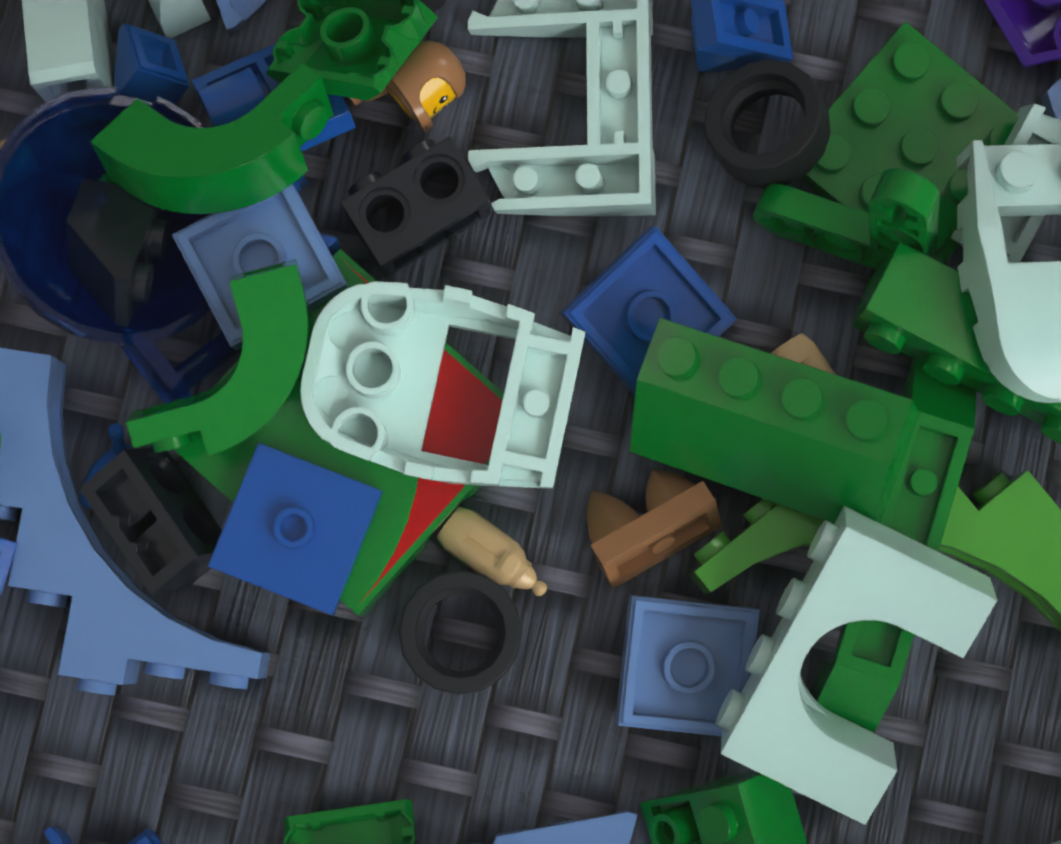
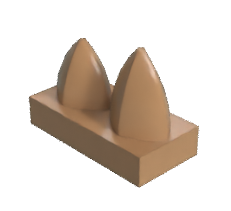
(633, 543)

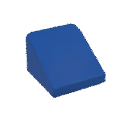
(148, 66)

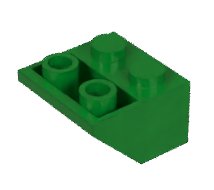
(726, 811)

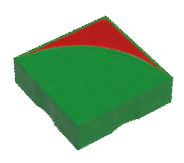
(411, 507)

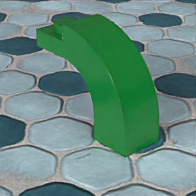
(218, 165)
(274, 344)

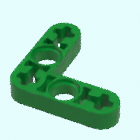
(899, 211)

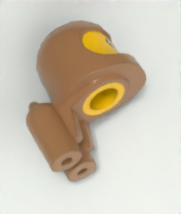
(425, 83)

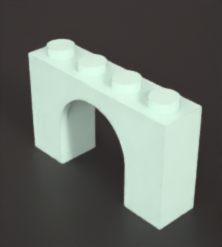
(855, 576)

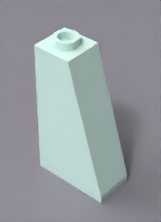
(67, 46)

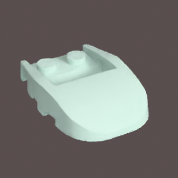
(1013, 301)
(378, 368)

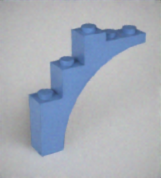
(61, 555)

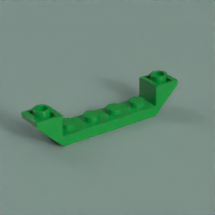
(874, 652)

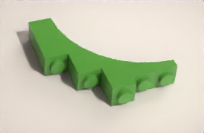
(1007, 534)

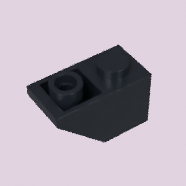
(114, 245)

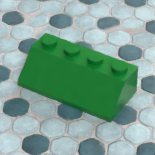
(920, 311)
(769, 424)

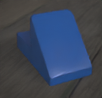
(739, 33)

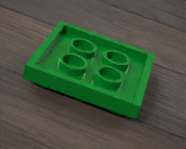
(910, 114)

